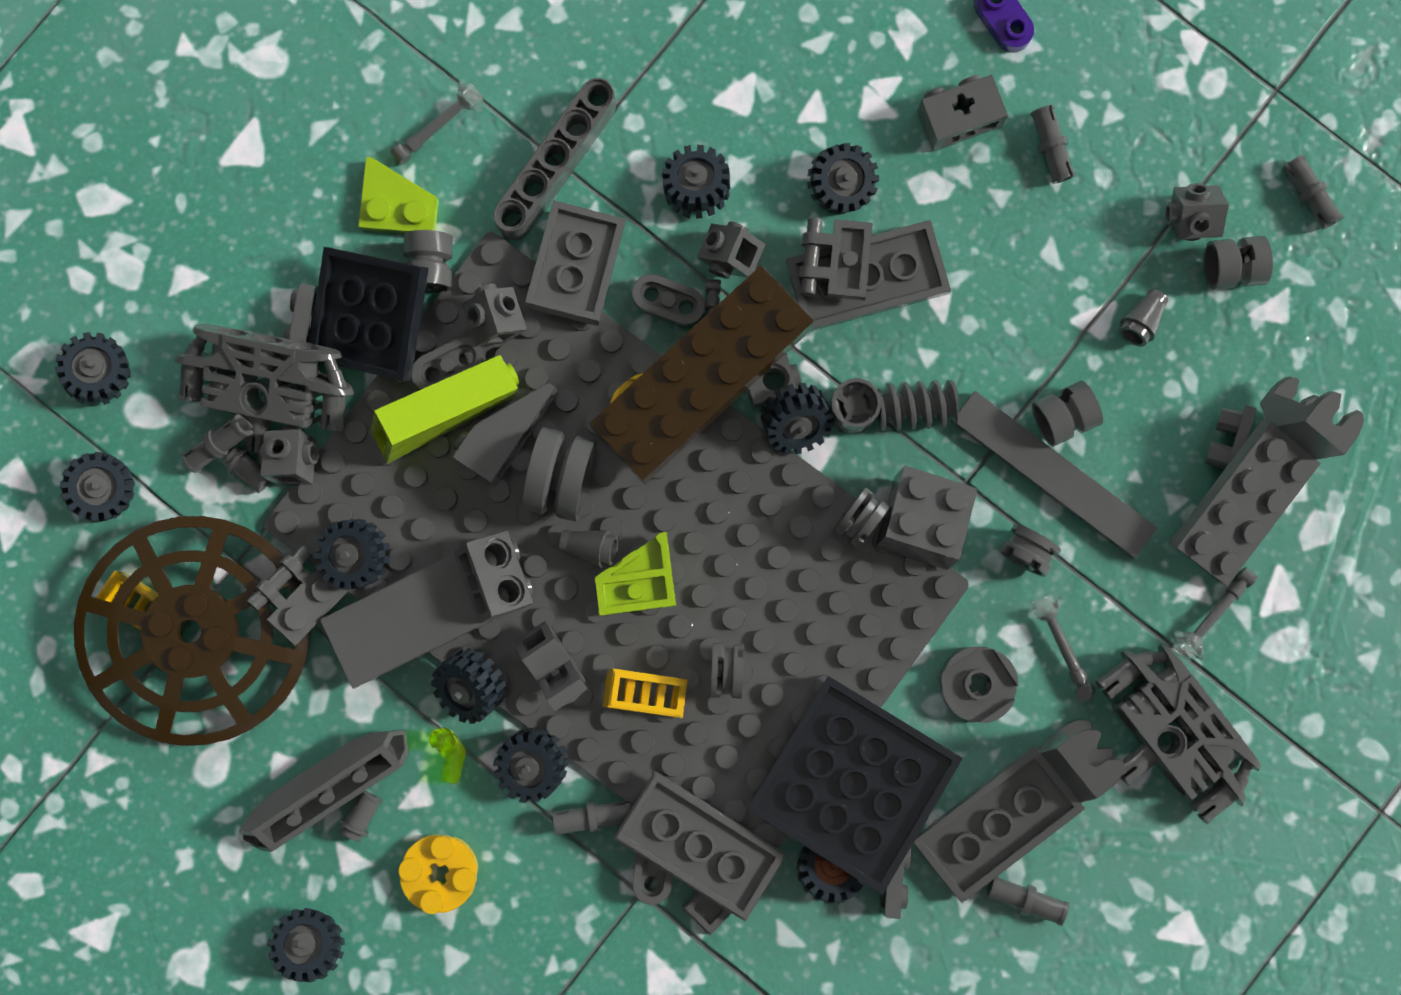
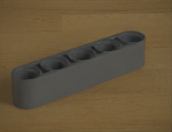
(557, 141)

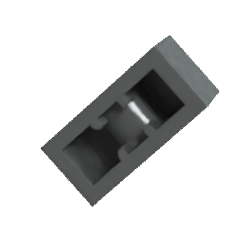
(948, 127)

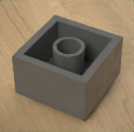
(926, 518)

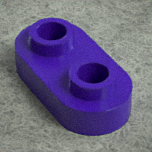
(998, 20)

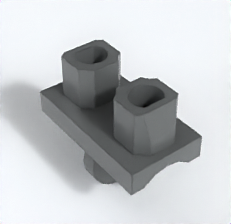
(1234, 423)

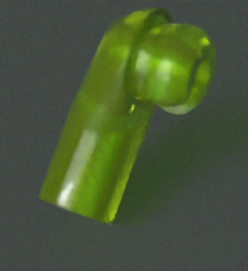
(451, 750)

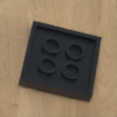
(369, 312)

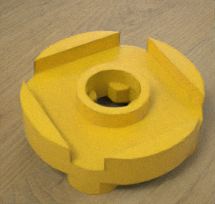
(416, 870)

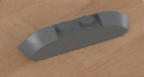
(324, 788)

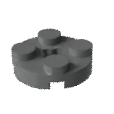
(999, 690)

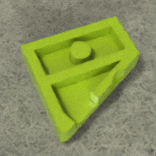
(394, 203)
(638, 580)

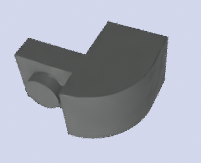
(551, 666)

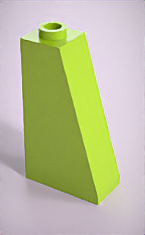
(442, 407)

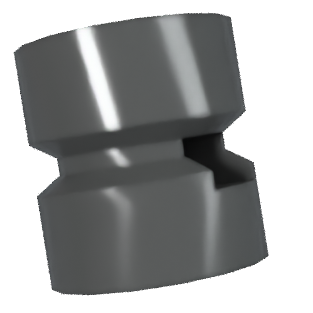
(432, 251)
(1244, 262)
(855, 405)
(1071, 411)

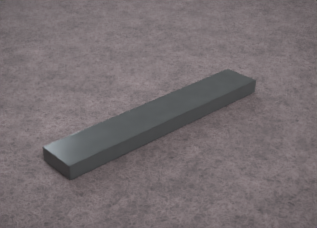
(1054, 475)

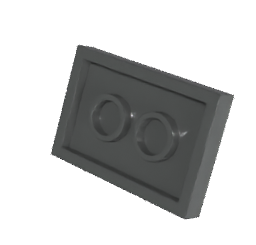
(575, 263)

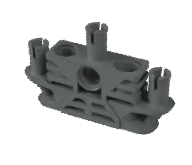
(288, 383)
(1196, 716)

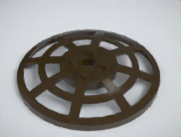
(162, 635)

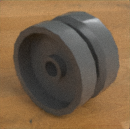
(553, 473)

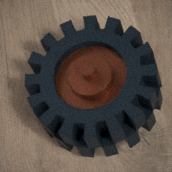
(825, 879)

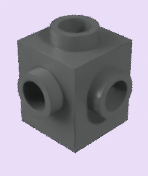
(1197, 212)
(730, 250)
(493, 315)
(288, 456)

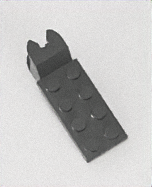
(1264, 478)
(1019, 808)

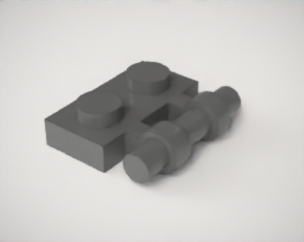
(848, 259)
(304, 606)

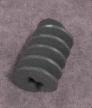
(918, 404)

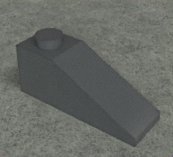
(499, 438)

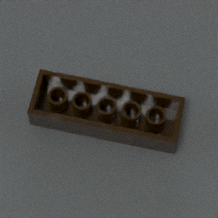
(702, 374)

